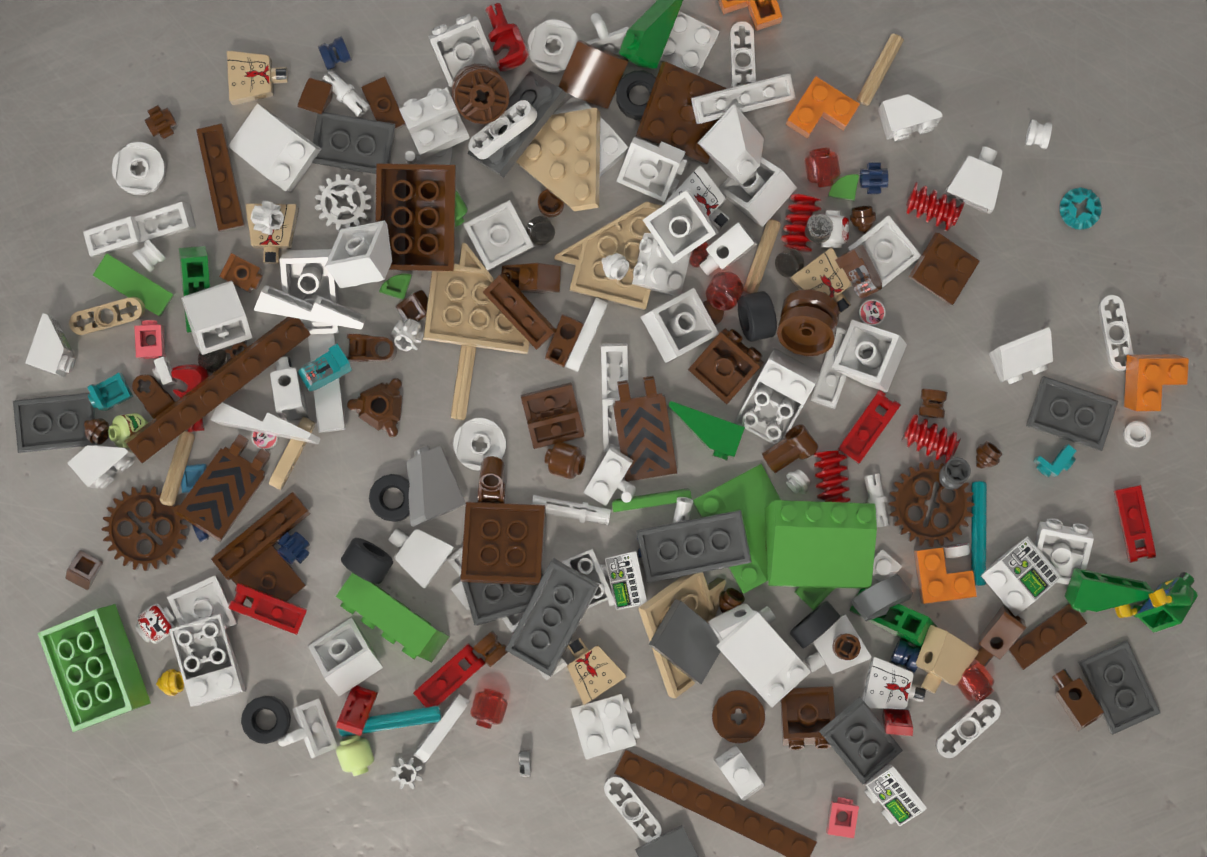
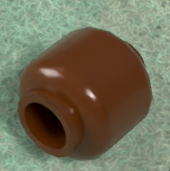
(565, 460)

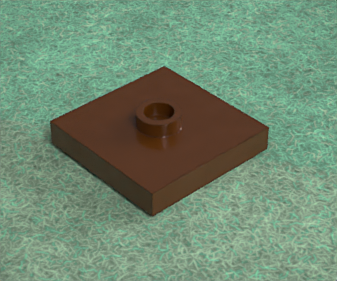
(271, 576)

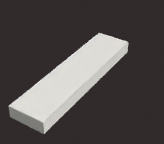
(744, 97)

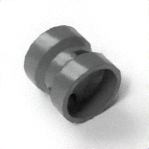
(958, 469)

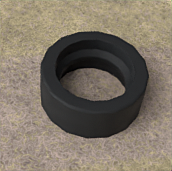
(815, 624)

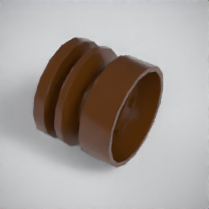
(465, 89)

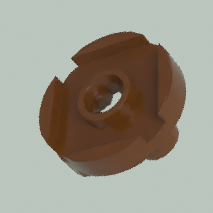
(727, 727)

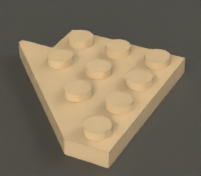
(567, 158)
(619, 237)
(462, 312)
(697, 596)

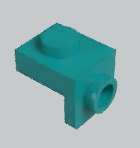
(109, 392)
(1063, 460)

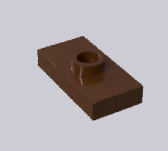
(383, 102)

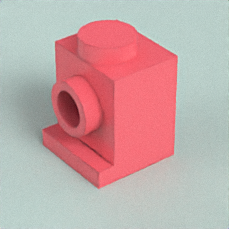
(142, 348)
(842, 828)

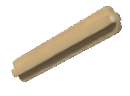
(880, 69)
(762, 256)
(463, 382)
(177, 468)

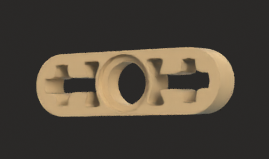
(91, 327)
(290, 456)

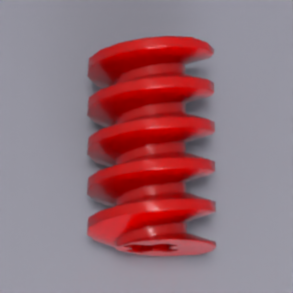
(934, 207)
(801, 211)
(931, 438)
(831, 476)

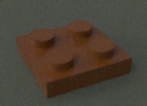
(944, 268)

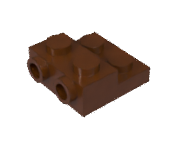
(726, 365)
(804, 715)

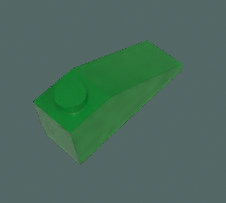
(650, 33)
(193, 272)
(715, 433)
(1102, 591)
(902, 623)

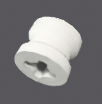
(1038, 134)
(149, 255)

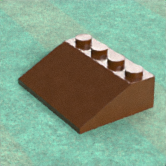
(419, 214)

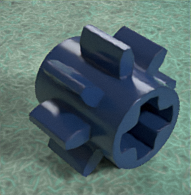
(874, 178)
(293, 547)

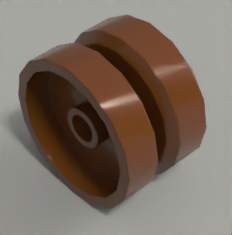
(808, 322)

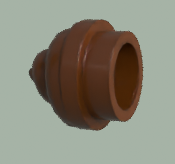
(863, 218)
(96, 430)
(987, 455)
(730, 599)

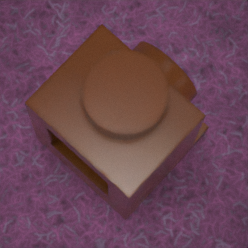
(230, 273)

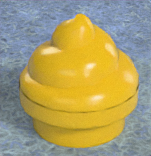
(171, 682)

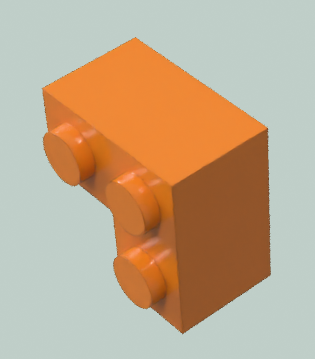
(763, 12)
(824, 102)
(1146, 376)
(934, 581)

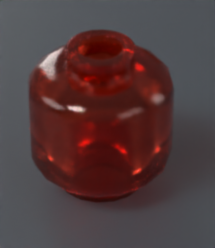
(822, 167)
(724, 291)
(976, 683)
(489, 708)

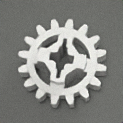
(337, 212)

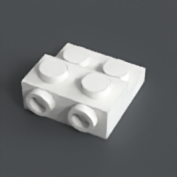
(461, 46)
(434, 122)
(652, 168)
(656, 270)
(1064, 546)
(605, 726)

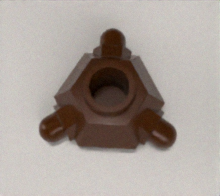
(380, 406)

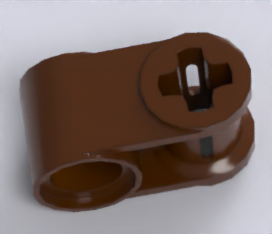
(367, 348)
(156, 400)
(491, 481)

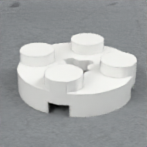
(544, 34)
(130, 156)
(471, 432)

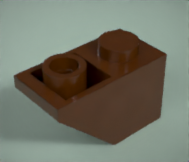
(534, 277)

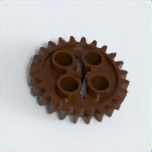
(907, 497)
(129, 545)

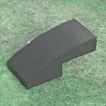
(879, 597)

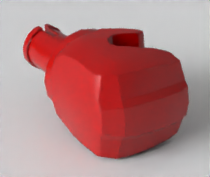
(506, 37)
(192, 375)

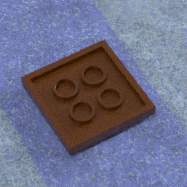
(670, 111)
(503, 543)

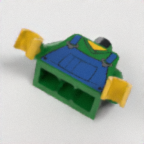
(1166, 605)

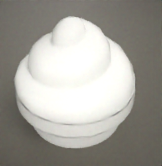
(615, 266)

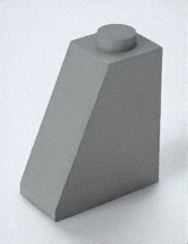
(432, 486)

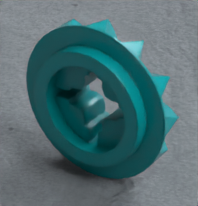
(1068, 210)

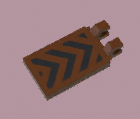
(644, 432)
(224, 489)

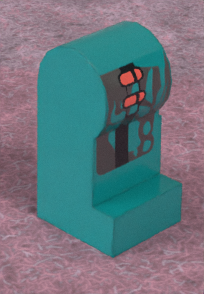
(325, 369)

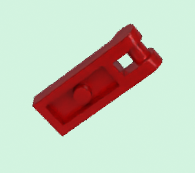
(868, 427)
(1134, 523)
(268, 609)
(448, 678)

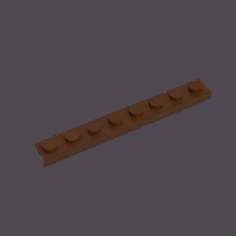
(217, 388)
(714, 806)

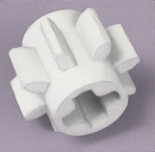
(267, 217)
(407, 335)
(404, 780)

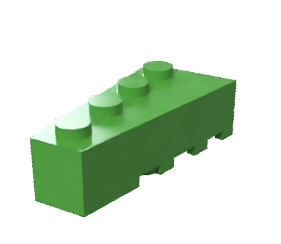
(391, 617)

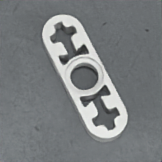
(735, 41)
(513, 129)
(1120, 312)
(587, 334)
(441, 728)
(958, 747)
(615, 797)

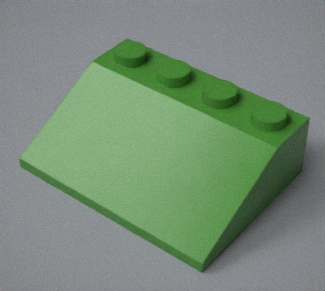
(751, 494)
(820, 544)
(94, 667)

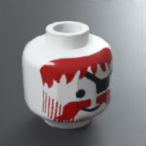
(840, 230)
(155, 623)

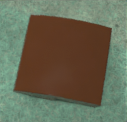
(593, 74)
(552, 415)

